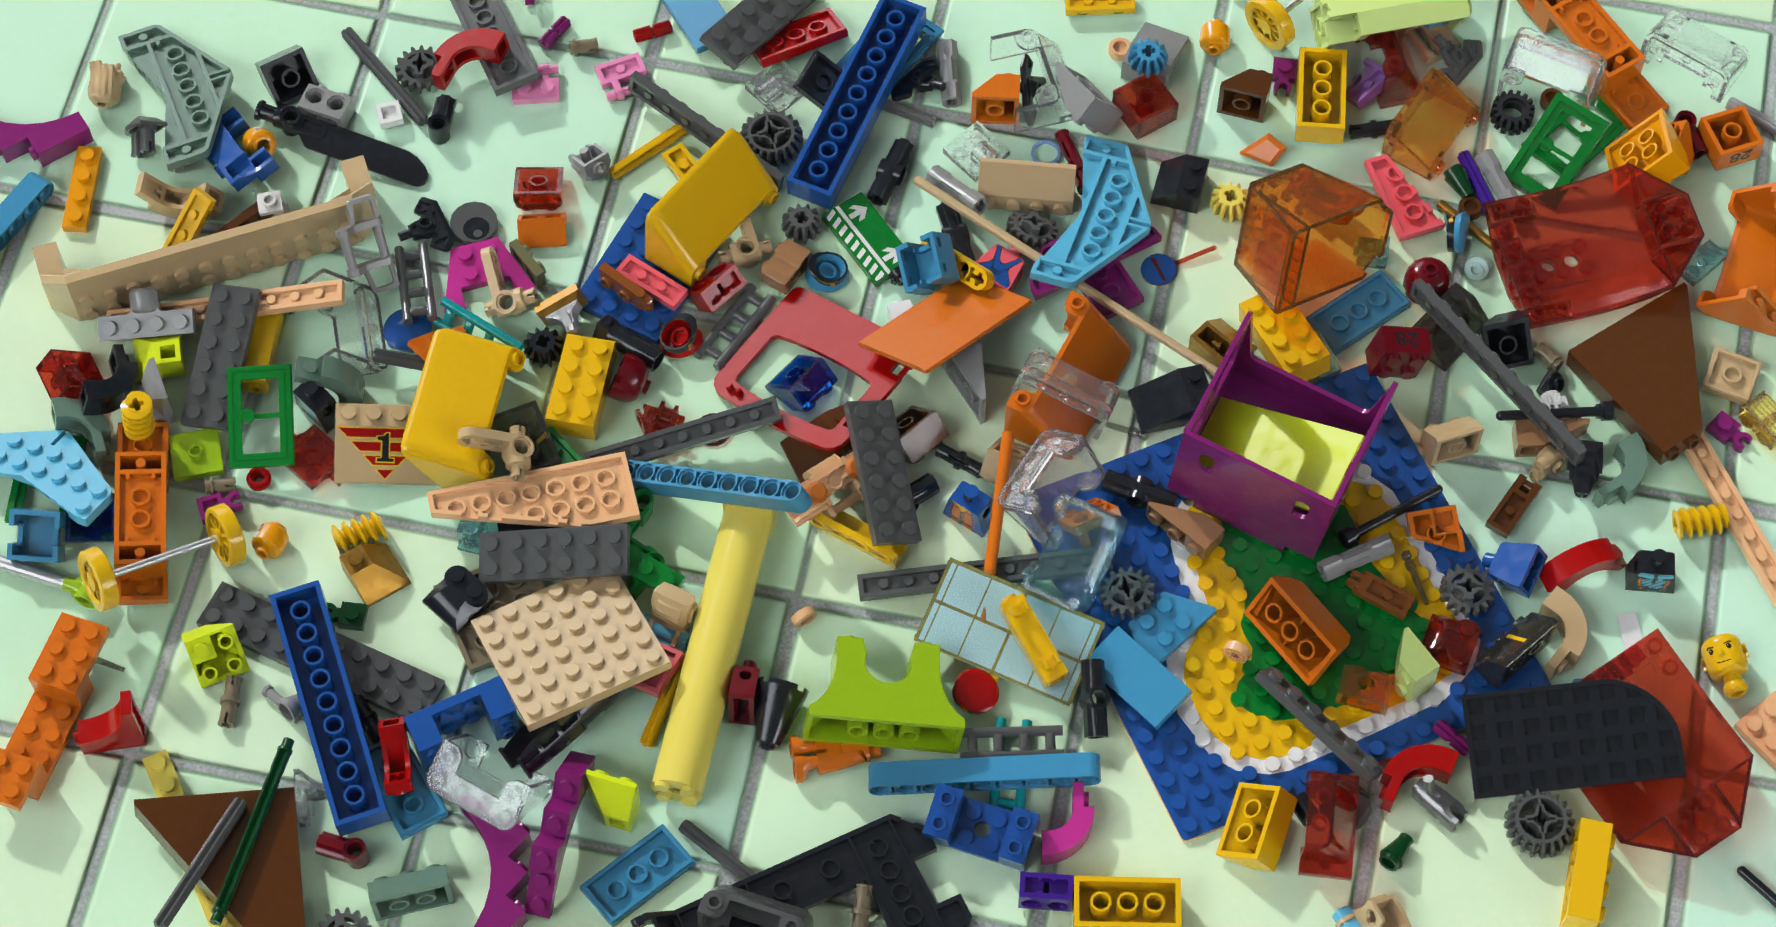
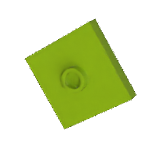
(196, 454)

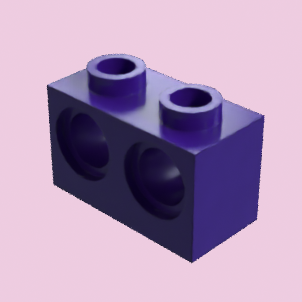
(1045, 891)

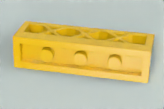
(858, 535)

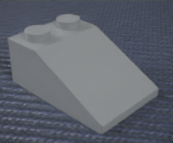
(1174, 45)
(1086, 101)
(967, 375)

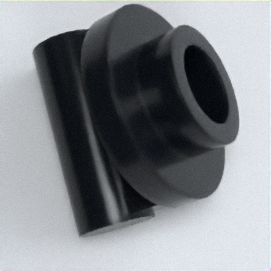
(1551, 381)

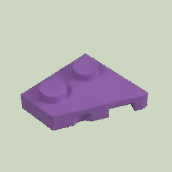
(1366, 85)

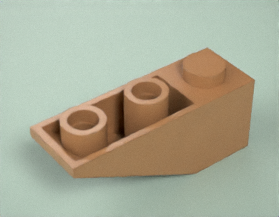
(1530, 440)
(1190, 528)

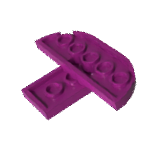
(1110, 280)

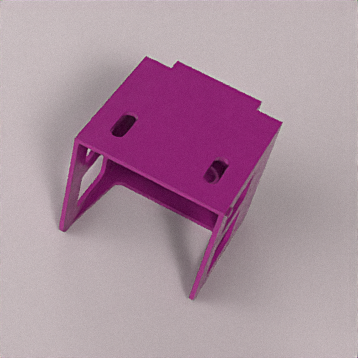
(1246, 492)

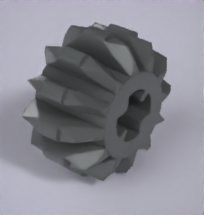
(801, 223)

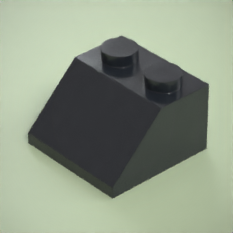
(286, 75)
(1181, 183)

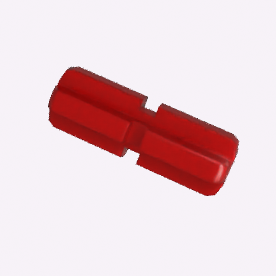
(658, 29)

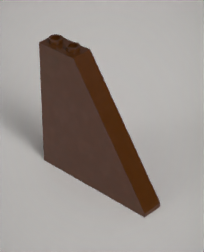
(1648, 374)
(271, 881)

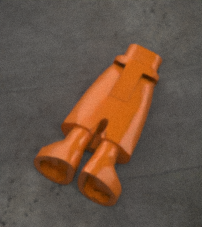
(827, 756)

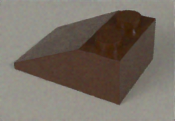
(803, 456)

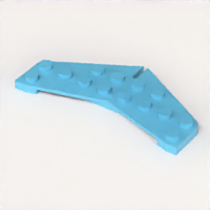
(1109, 222)
(58, 470)

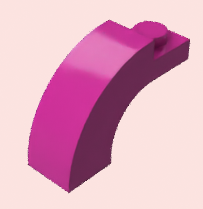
(1070, 838)

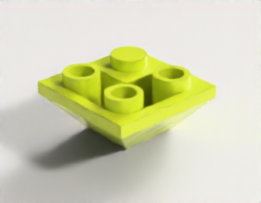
(167, 352)
(215, 653)
(614, 798)

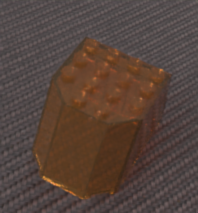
(1308, 235)

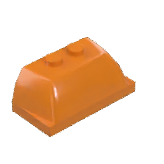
(1298, 626)

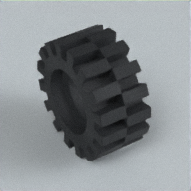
(1517, 102)

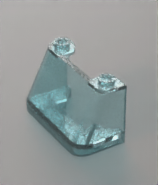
(1075, 553)

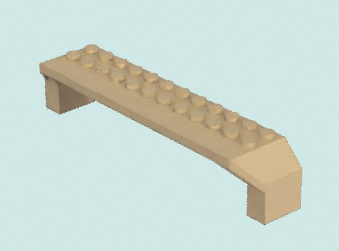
(208, 259)

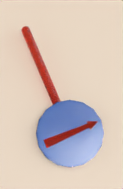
(1161, 269)

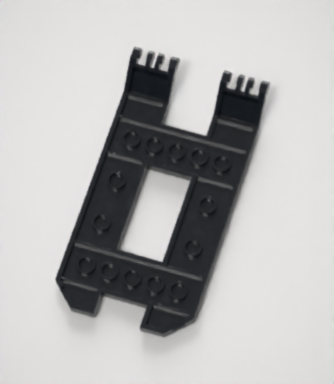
(872, 855)

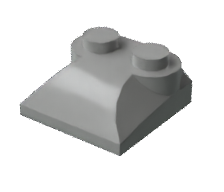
(154, 387)

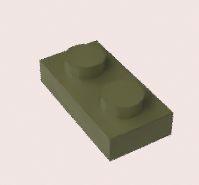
(524, 258)

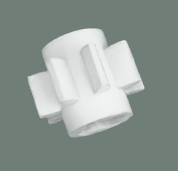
(1554, 399)

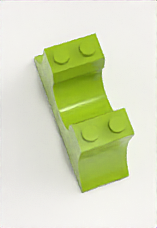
(884, 714)

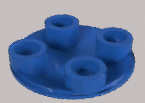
(398, 334)

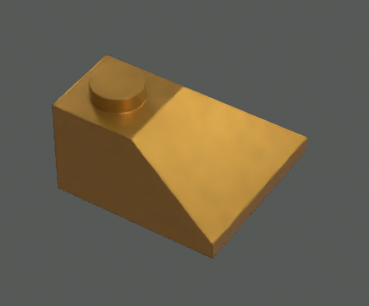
(373, 572)

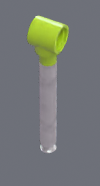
(48, 578)

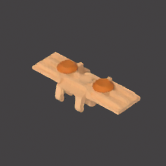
(824, 481)

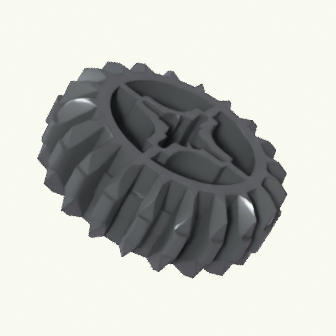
(784, 131)
(1557, 820)

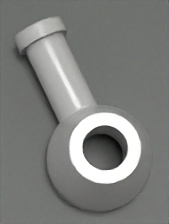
(288, 706)

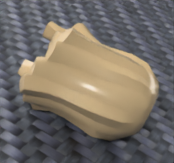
(105, 84)

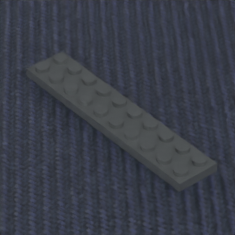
(375, 675)

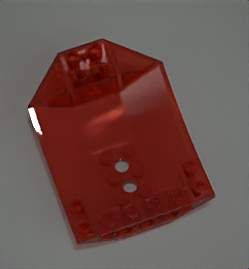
(1621, 228)
(1682, 812)

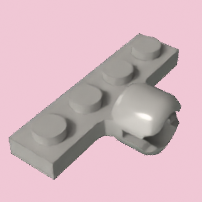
(146, 319)

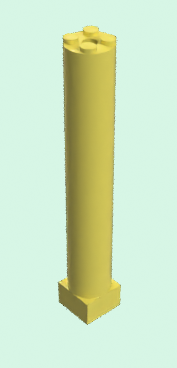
(712, 654)

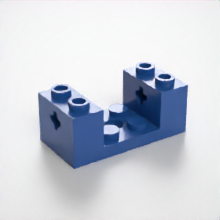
(467, 707)
(954, 820)

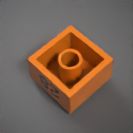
(1730, 137)

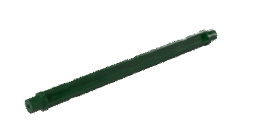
(252, 831)

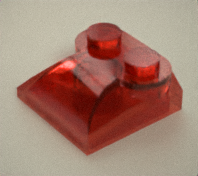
(538, 188)
(1451, 642)

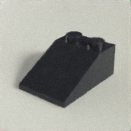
(1169, 399)

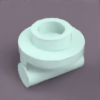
(1477, 267)

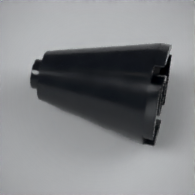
(776, 710)

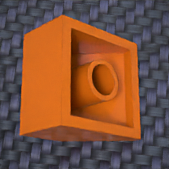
(996, 100)

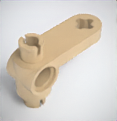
(747, 242)
(521, 297)
(502, 442)

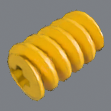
(138, 416)
(1700, 519)
(358, 532)

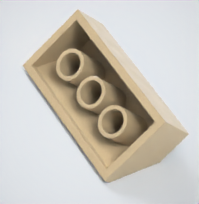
(1027, 185)

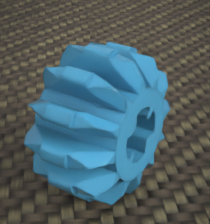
(1147, 57)

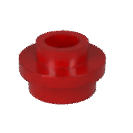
(256, 473)

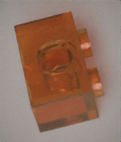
(1353, 695)

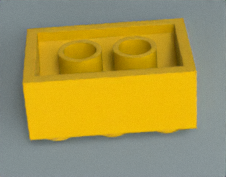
(1257, 826)

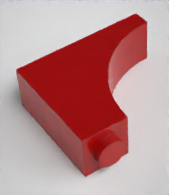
(114, 729)

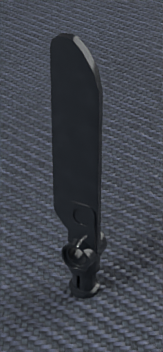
(345, 144)

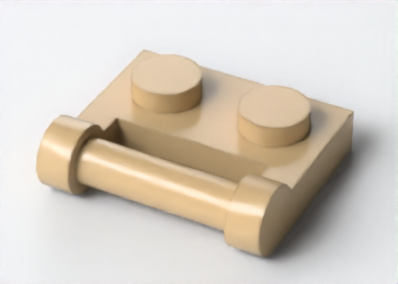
(1429, 34)

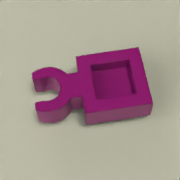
(1284, 74)
(1727, 429)
(215, 499)

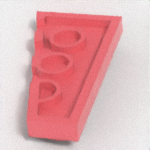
(1411, 214)

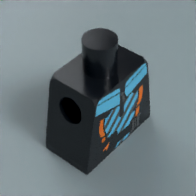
(313, 401)
(1651, 572)

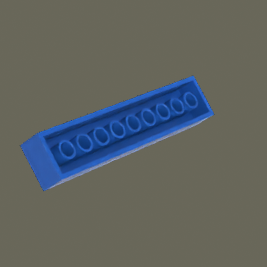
(856, 102)
(329, 708)

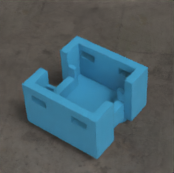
(928, 264)
(37, 535)

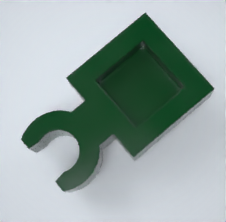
(350, 615)

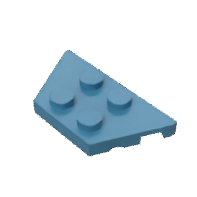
(1169, 624)

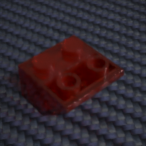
(65, 370)

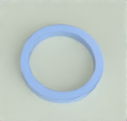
(1046, 142)

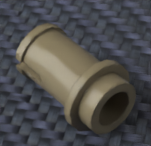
(583, 46)
(1549, 358)
(215, 486)

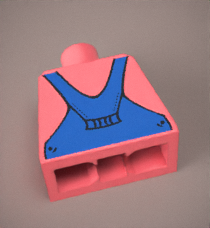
(1005, 265)

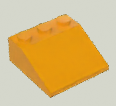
(1650, 147)

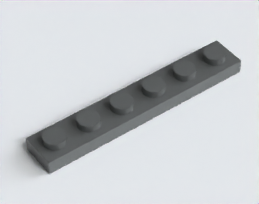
(1321, 726)

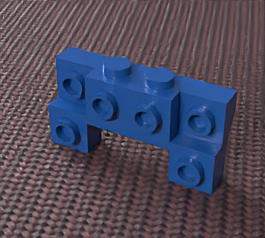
(231, 158)

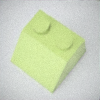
(1414, 667)

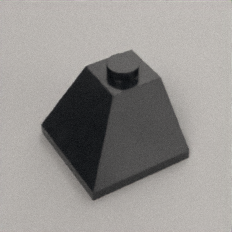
(1509, 337)

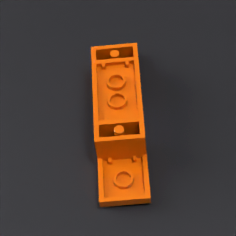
(1592, 28)
(141, 515)
(58, 701)

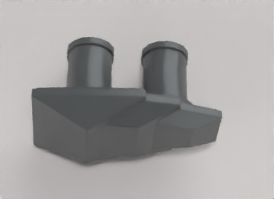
(142, 135)

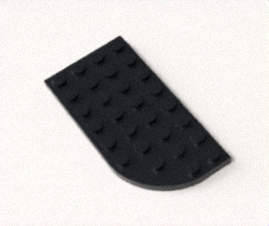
(1569, 738)

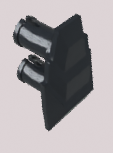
(1588, 471)

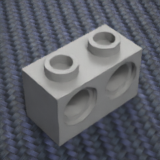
(327, 104)

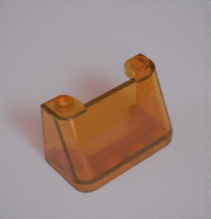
(1429, 124)

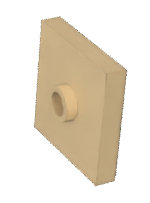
(1731, 376)

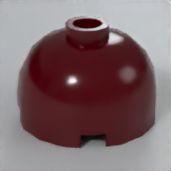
(1430, 271)
(629, 379)

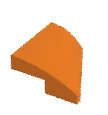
(1437, 527)

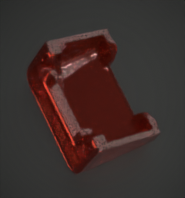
(1398, 68)

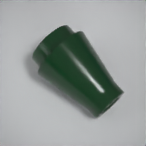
(1459, 181)
(1395, 853)

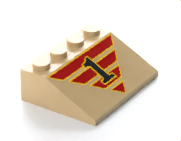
(370, 446)

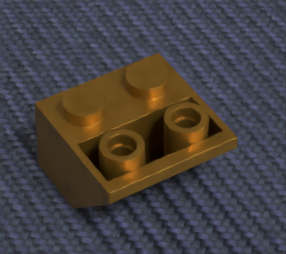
(1213, 340)

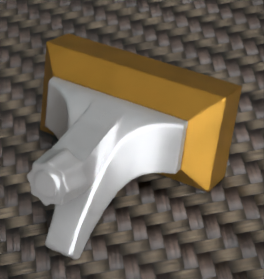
(563, 309)

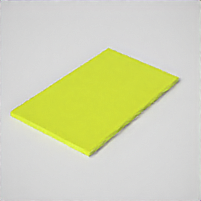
(1287, 445)

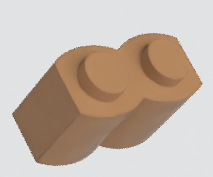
(785, 266)

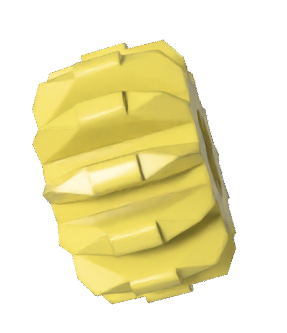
(1228, 201)

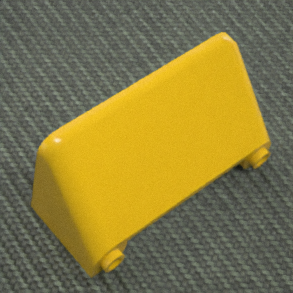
(706, 207)
(456, 391)

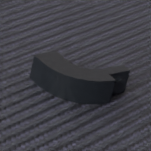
(106, 395)

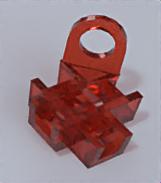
(649, 425)

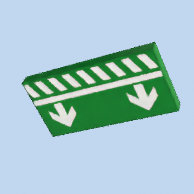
(864, 237)

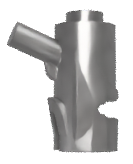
(1437, 803)

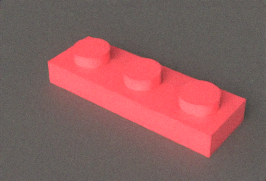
(653, 282)

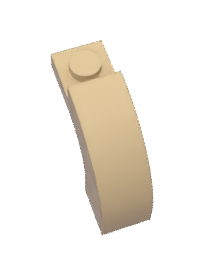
(170, 200)
(1571, 626)

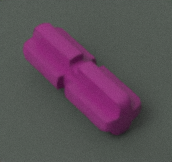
(552, 35)
(1449, 734)

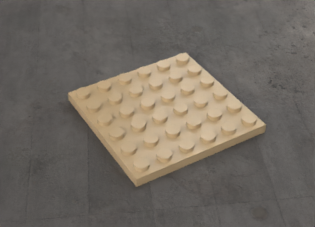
(570, 647)

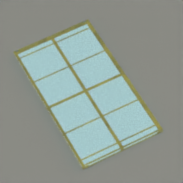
(971, 629)

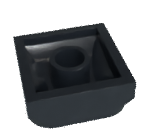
(458, 598)

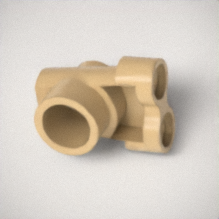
(1546, 462)

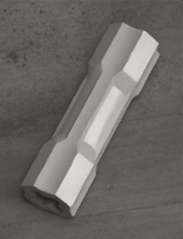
(949, 73)
(1495, 174)
(946, 182)
(1353, 558)

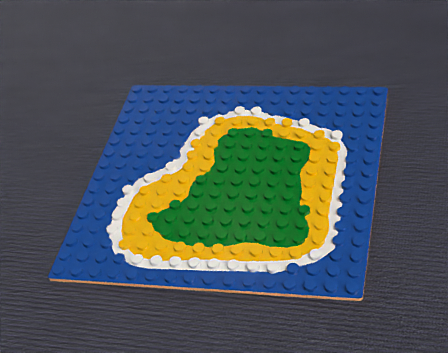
(1230, 722)

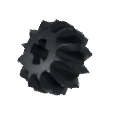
(543, 347)

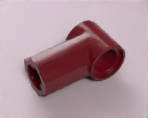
(1698, 144)
(341, 848)

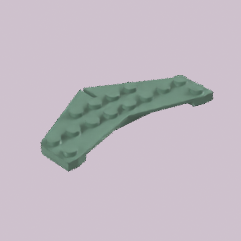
(193, 88)

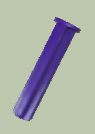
(1476, 179)

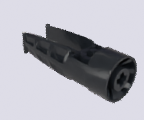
(541, 745)

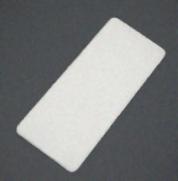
(1629, 628)

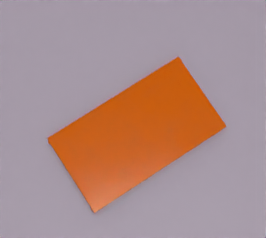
(943, 325)

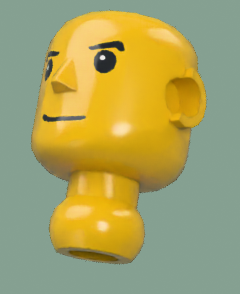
(1726, 663)

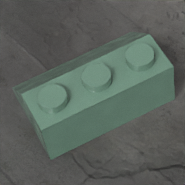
(410, 892)

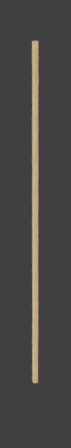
(1083, 287)

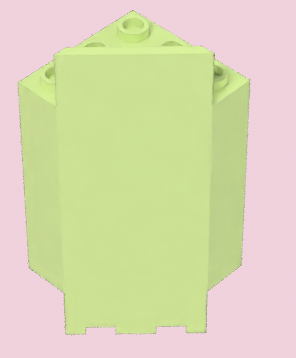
(1355, 20)

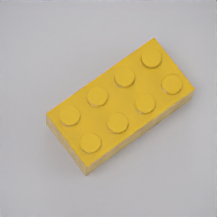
(1321, 95)
(1286, 339)
(581, 386)
(1588, 874)
(1126, 901)

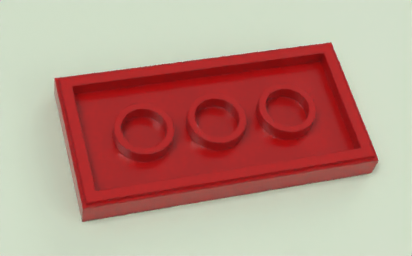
(802, 37)

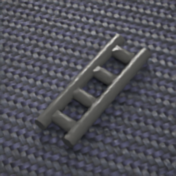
(427, 290)
(734, 313)
(1022, 732)

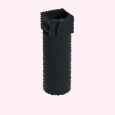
(627, 341)

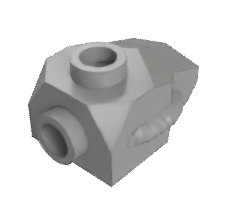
(591, 162)

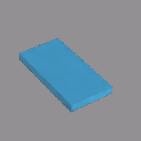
(695, 18)
(1358, 311)
(1140, 678)
(415, 809)
(637, 875)

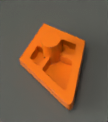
(1265, 150)

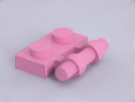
(618, 72)
(541, 90)

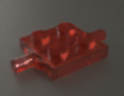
(313, 457)

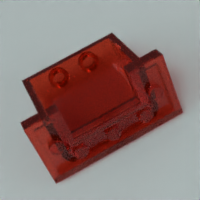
(1329, 825)

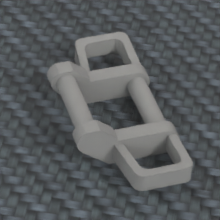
(354, 269)

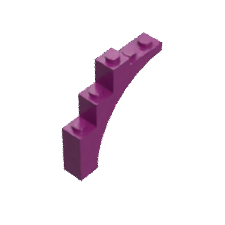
(44, 140)
(556, 826)
(507, 873)

